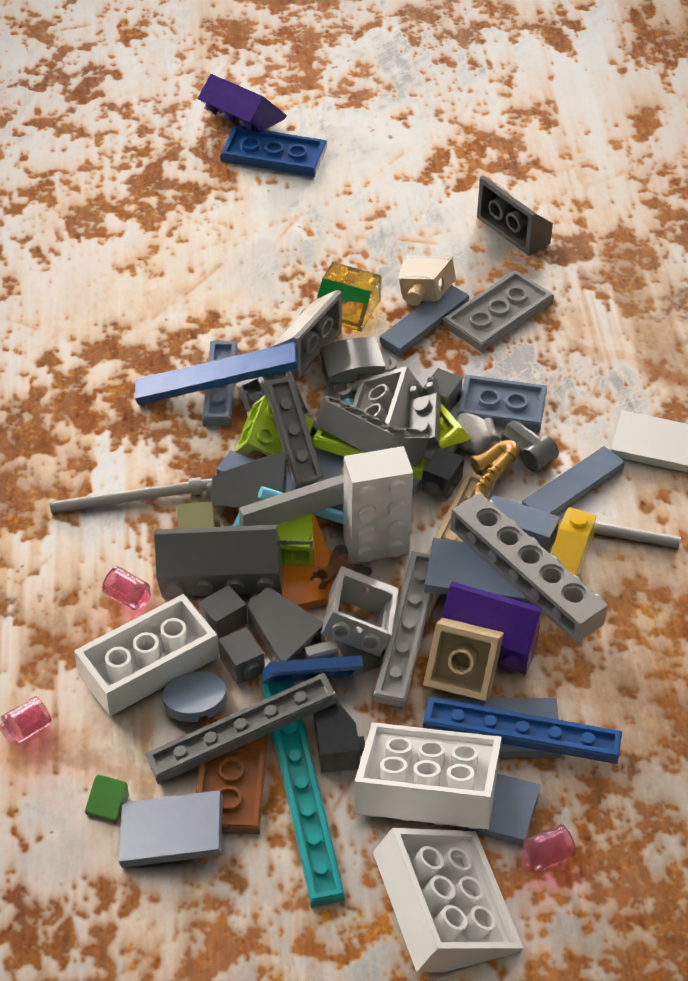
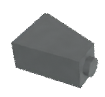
(241, 484)
(282, 626)

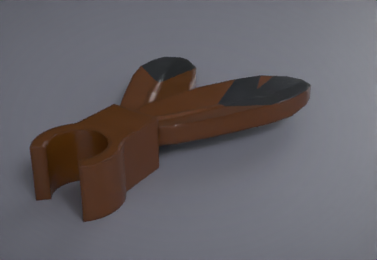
(337, 559)

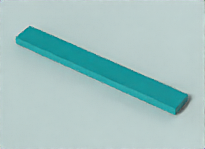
(306, 809)

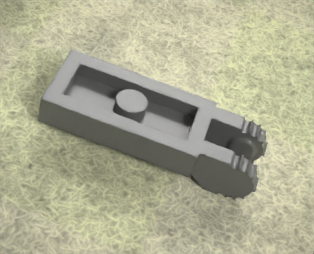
(426, 410)

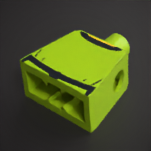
(297, 541)

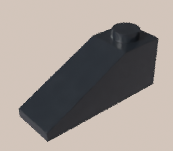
(337, 739)

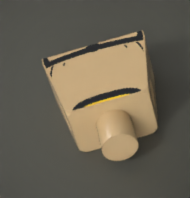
(425, 278)

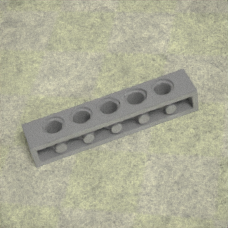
(529, 567)

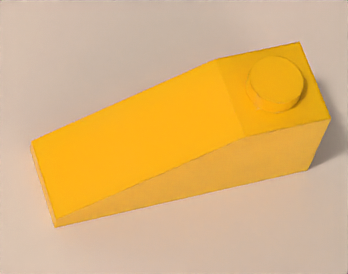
(574, 539)

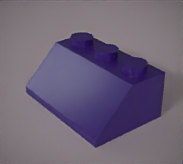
(239, 104)
(492, 611)

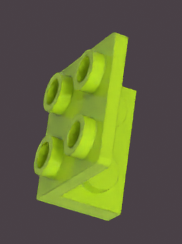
(260, 430)

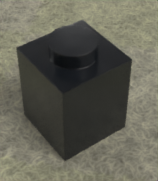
(442, 473)

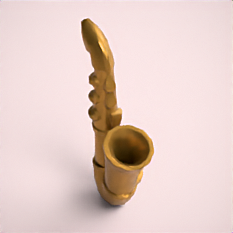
(493, 463)

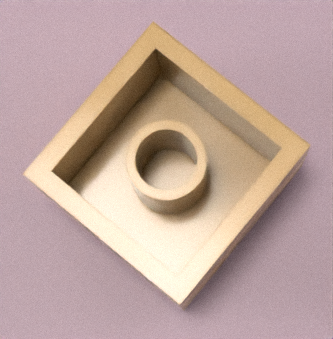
(463, 658)

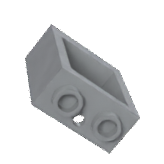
(379, 599)

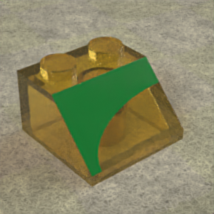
(359, 293)

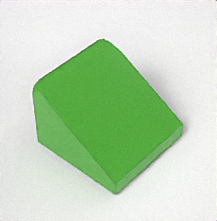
(107, 798)

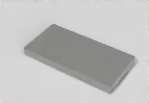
(498, 310)

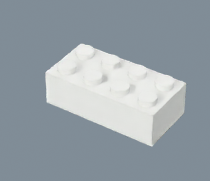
(377, 504)
(146, 654)

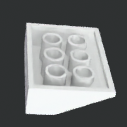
(427, 776)
(445, 898)

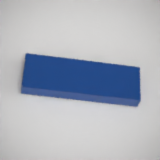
(301, 669)

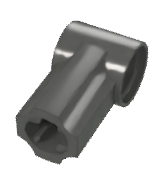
(534, 451)

